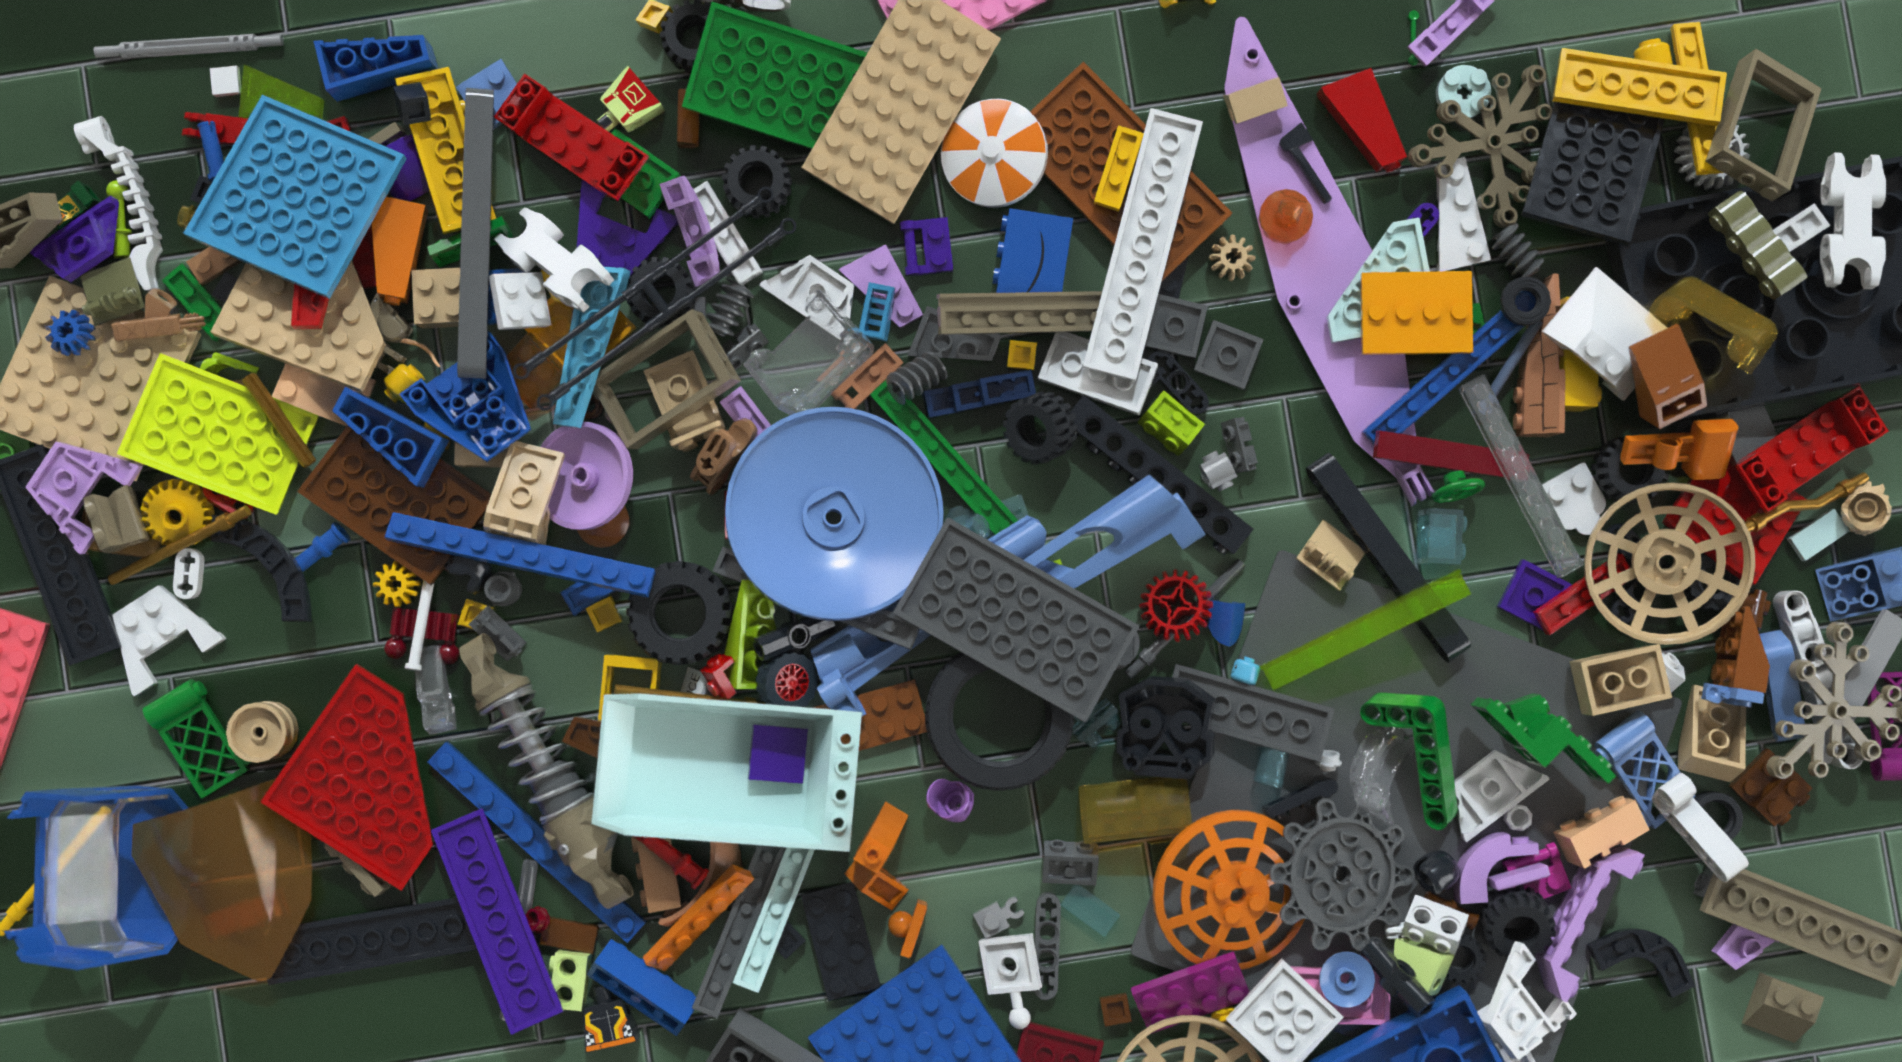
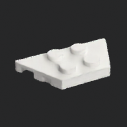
(806, 278)
(1492, 790)

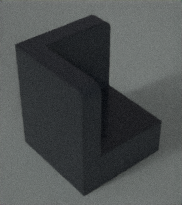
(412, 103)

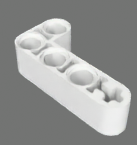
(1697, 828)

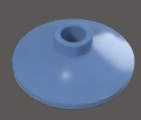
(1358, 986)

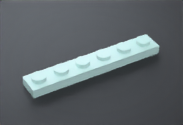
(772, 918)

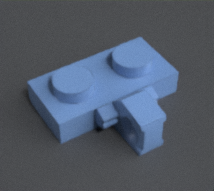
(1732, 696)

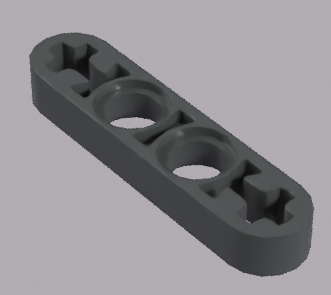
(1048, 945)

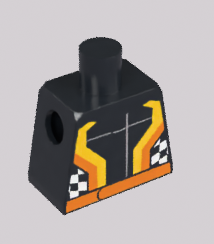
(608, 1022)

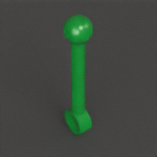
(1412, 17)

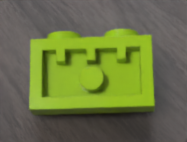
(1171, 423)

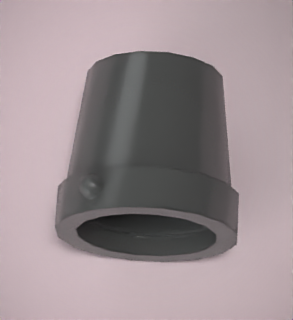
(503, 588)

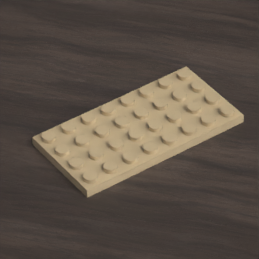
(900, 104)

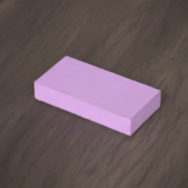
(1519, 876)

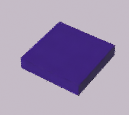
(1529, 590)
(777, 753)

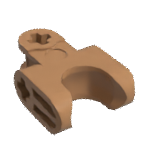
(722, 453)

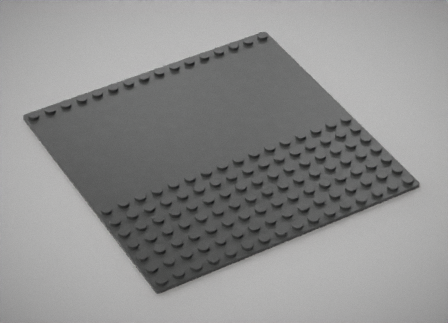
(1497, 666)

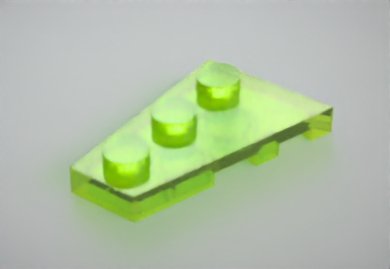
(258, 83)

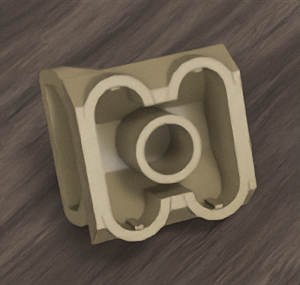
(116, 520)

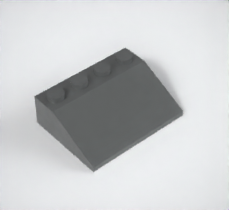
(755, 1041)

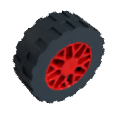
(787, 680)

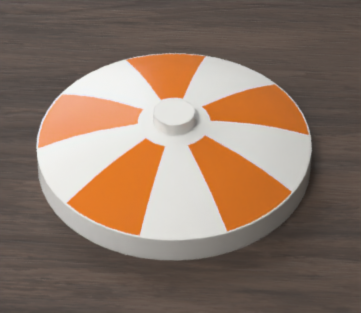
(994, 153)

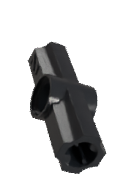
(780, 639)
(1398, 978)

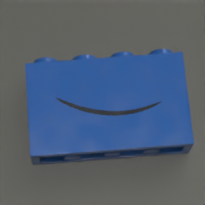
(1032, 252)

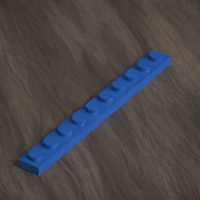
(520, 554)
(528, 835)

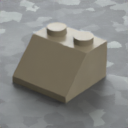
(1782, 1008)

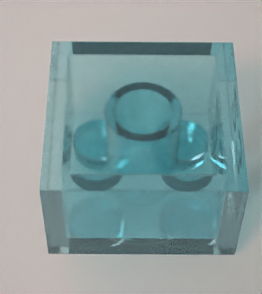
(1440, 537)

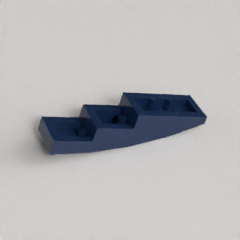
(978, 394)

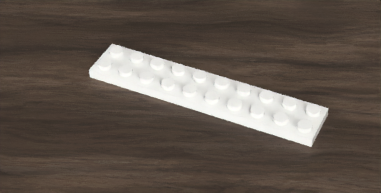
(1142, 244)

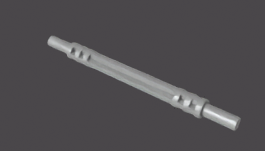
(188, 46)

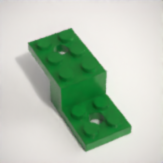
(1544, 739)

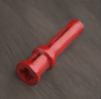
(680, 863)

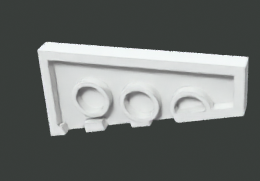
(1459, 224)

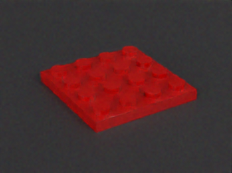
(1738, 495)

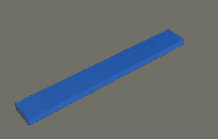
(1449, 373)

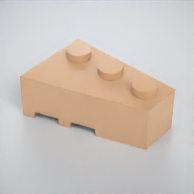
(1600, 831)

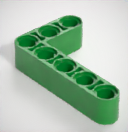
(1427, 750)

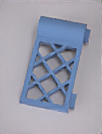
(1626, 741)

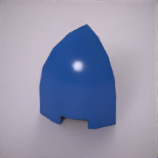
(1226, 621)

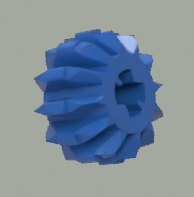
(73, 323)

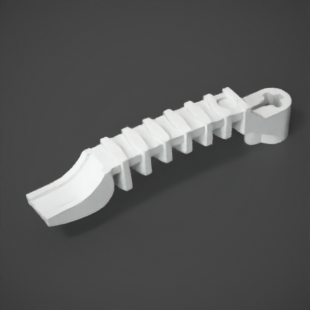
(97, 136)

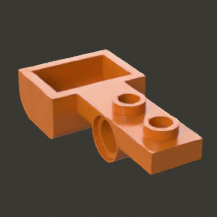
(1702, 451)

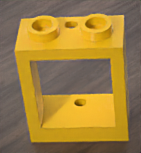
(612, 661)

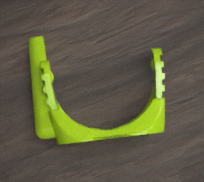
(220, 361)

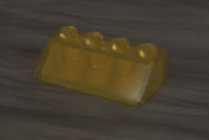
(1134, 809)

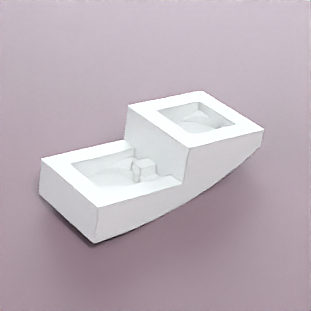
(1801, 227)

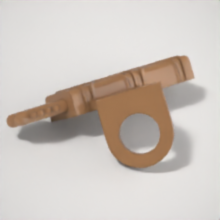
(157, 320)

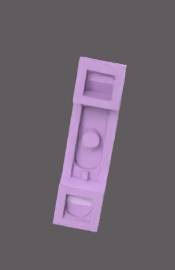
(1447, 29)
(693, 225)

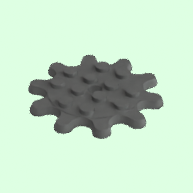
(1369, 879)

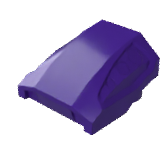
(411, 178)

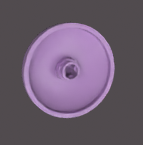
(592, 478)

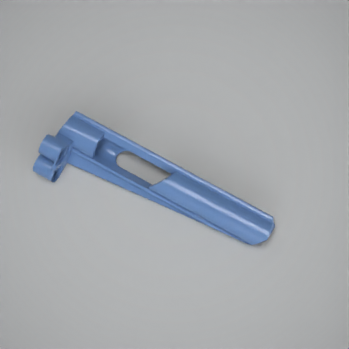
(1134, 519)
(855, 657)

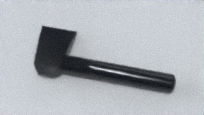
(1290, 143)

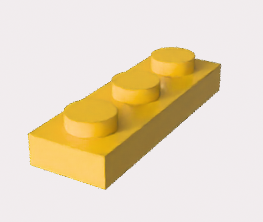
(1118, 168)

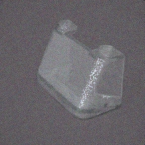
(811, 358)

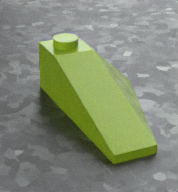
(750, 619)

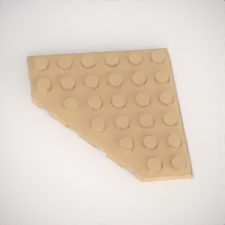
(342, 351)

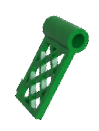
(183, 704)

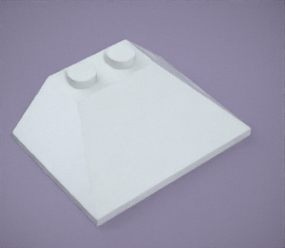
(1599, 328)

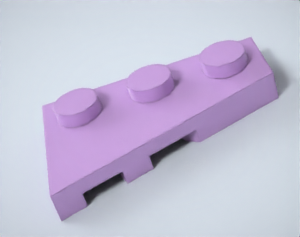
(881, 269)
(1740, 946)

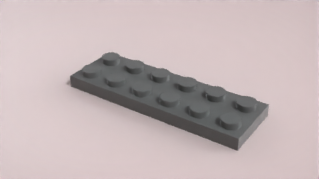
(1264, 715)

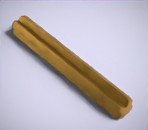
(279, 420)

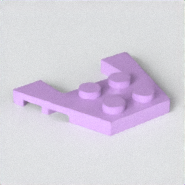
(67, 478)

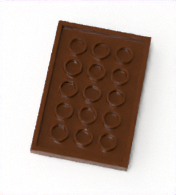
(365, 489)

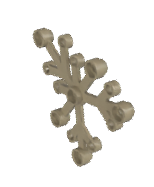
(1509, 115)
(1814, 734)

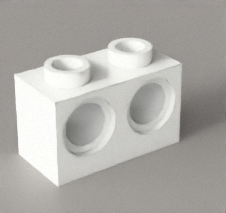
(1436, 919)

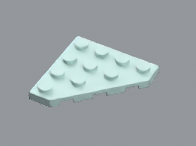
(1397, 251)

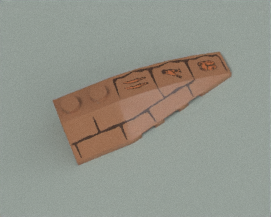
(1540, 382)

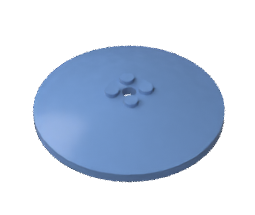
(841, 465)

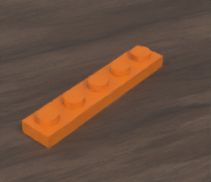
(698, 917)

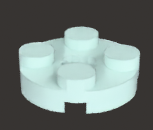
(1470, 77)

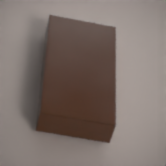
(570, 935)

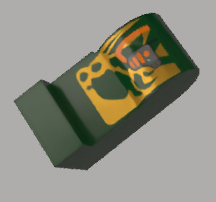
(76, 203)

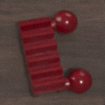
(439, 627)

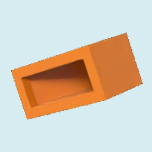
(880, 887)

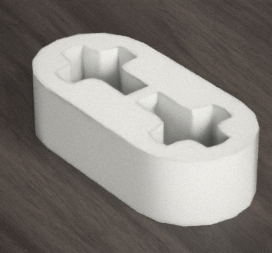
(182, 571)

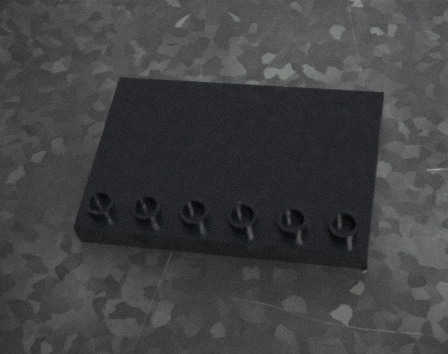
(1824, 334)

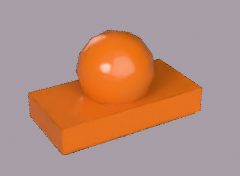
(904, 925)

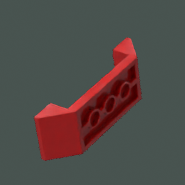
(570, 138)
(1810, 447)

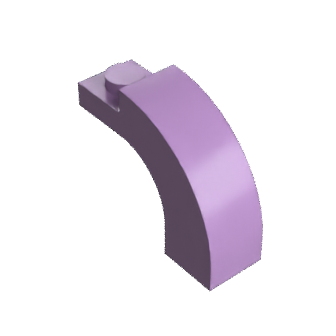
(1479, 860)

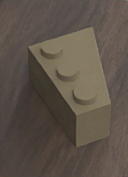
(25, 224)

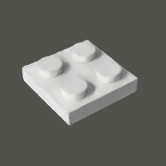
(519, 300)

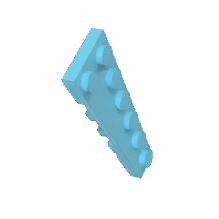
(588, 346)

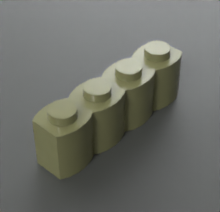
(1758, 246)

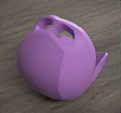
(945, 797)

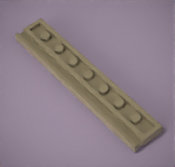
(1017, 312)

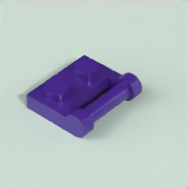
(936, 246)

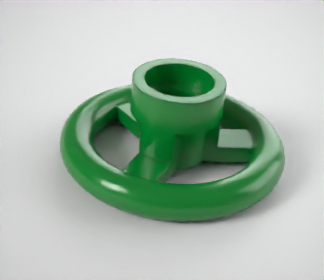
(1457, 487)

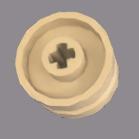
(246, 734)

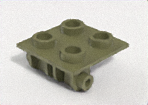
(111, 292)

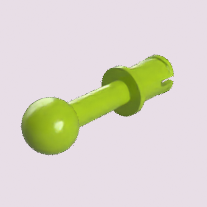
(121, 243)

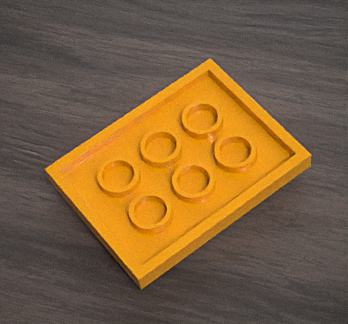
(1416, 313)

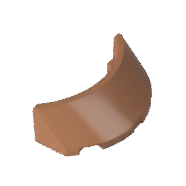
(721, 858)

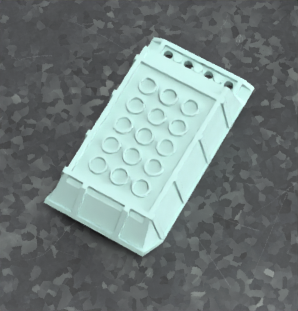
(684, 765)

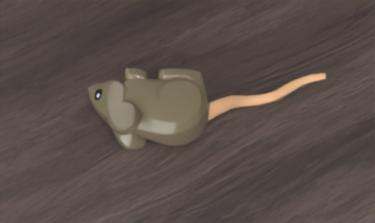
(393, 327)

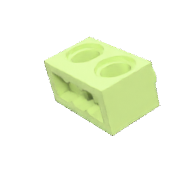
(575, 981)

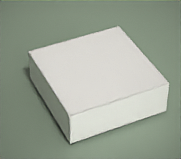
(225, 81)

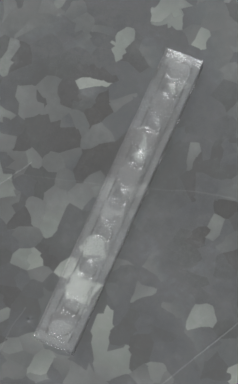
(1520, 476)

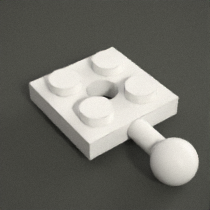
(1001, 980)

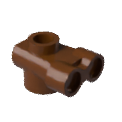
(1758, 604)

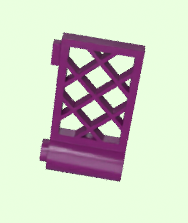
(1889, 764)

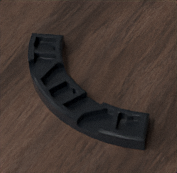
(278, 561)

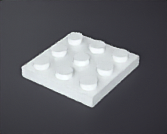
(1284, 1016)

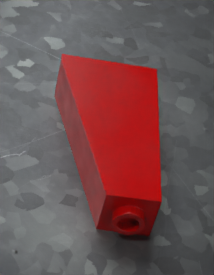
(1364, 117)

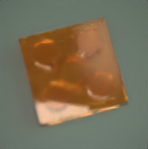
(542, 378)

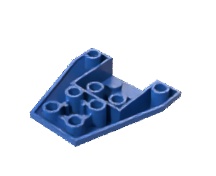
(473, 411)

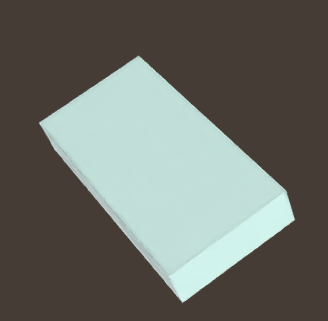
(1818, 534)

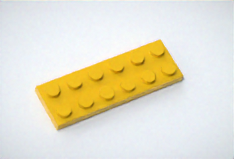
(1640, 87)

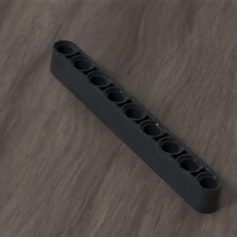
(1383, 551)

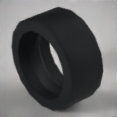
(1735, 815)

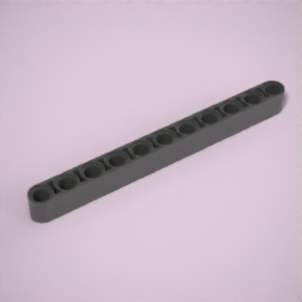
(475, 233)

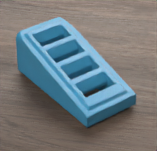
(884, 325)

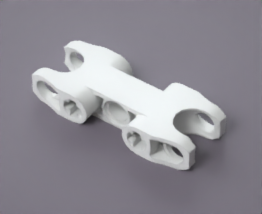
(1852, 234)
(566, 270)

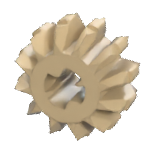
(1225, 266)

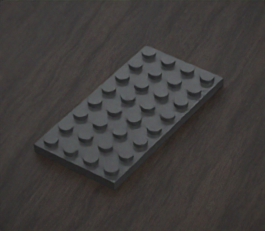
(1016, 619)

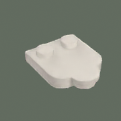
(1576, 498)

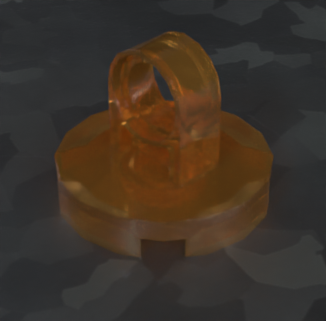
(1285, 216)

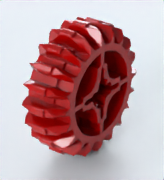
(1166, 601)

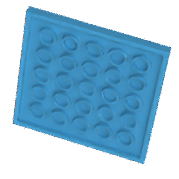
(295, 196)

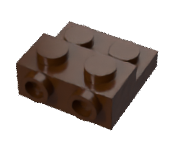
(1767, 795)

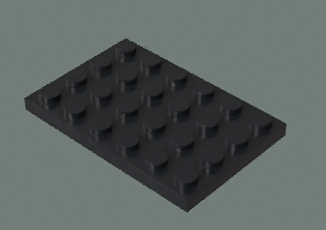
(1593, 171)

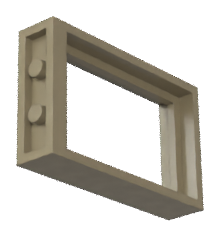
(1788, 86)
(712, 351)

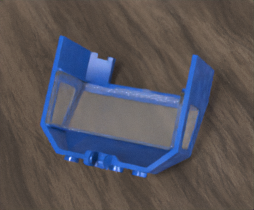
(87, 886)

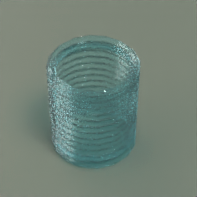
(1271, 767)

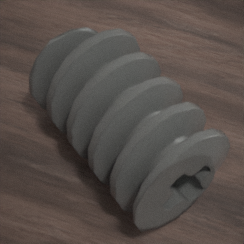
(1516, 252)
(728, 308)
(915, 377)

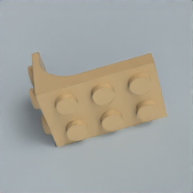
(674, 383)

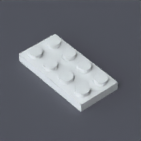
(1065, 370)

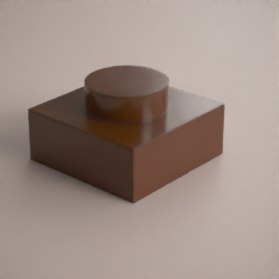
(1115, 1009)

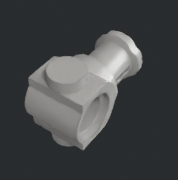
(1217, 471)

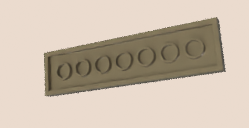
(1807, 924)

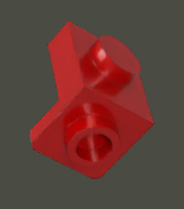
(717, 680)

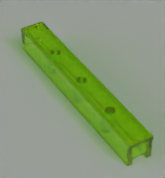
(1365, 629)

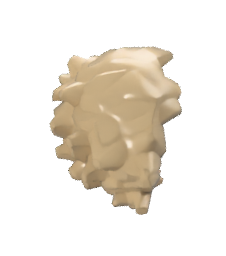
(1866, 509)

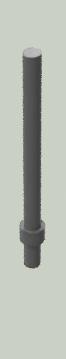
(1147, 656)

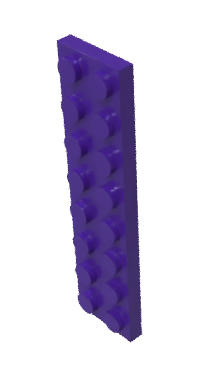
(497, 921)

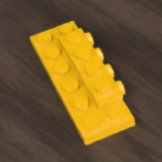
(442, 145)

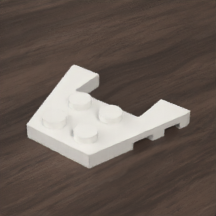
(150, 625)
(1515, 1015)

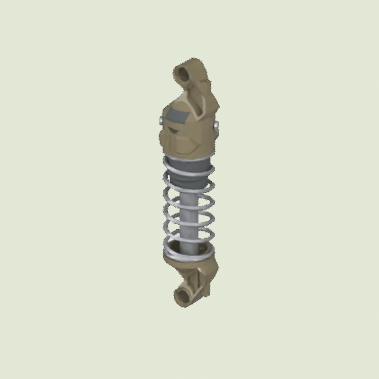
(555, 788)

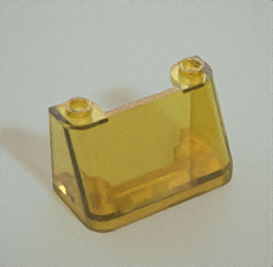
(1751, 330)

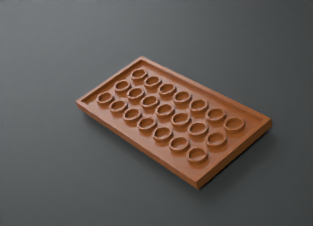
(1079, 132)

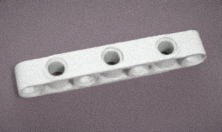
(1803, 632)

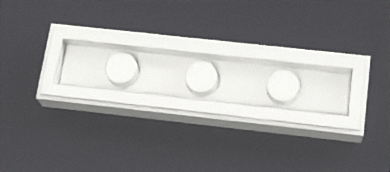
(728, 240)

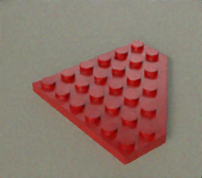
(360, 781)

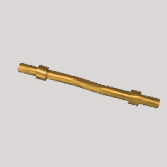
(1842, 489)

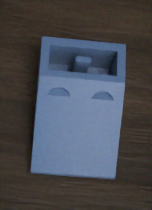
(1862, 584)

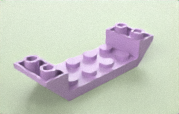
(1574, 909)

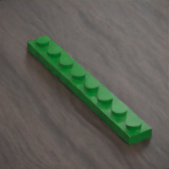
(945, 460)

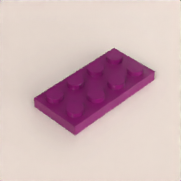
(1192, 990)

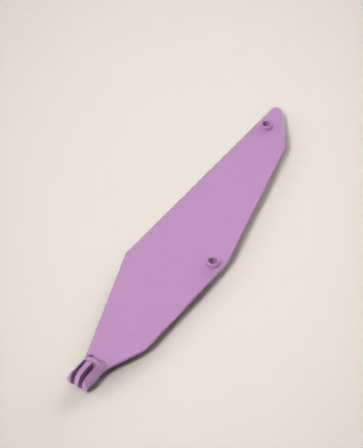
(1318, 264)

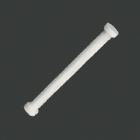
(420, 628)

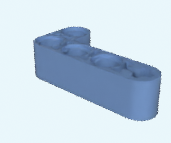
(1781, 689)

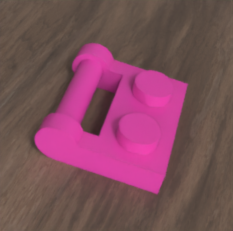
(1549, 886)

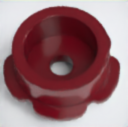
(538, 919)

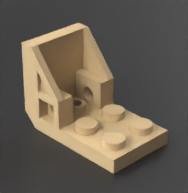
(523, 493)

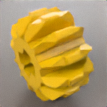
(396, 594)

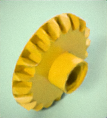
(179, 496)

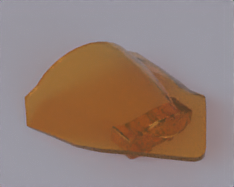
(229, 878)

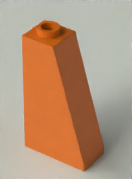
(396, 245)
(881, 837)

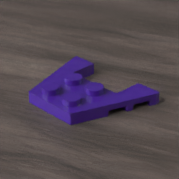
(614, 242)

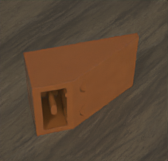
(1666, 378)
(1740, 654)

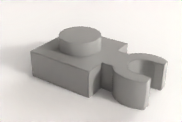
(994, 919)

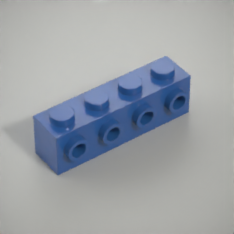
(643, 987)

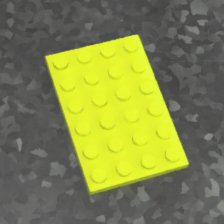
(214, 435)

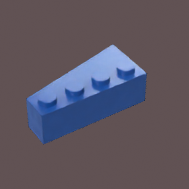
(371, 64)
(399, 439)

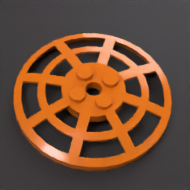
(1219, 888)

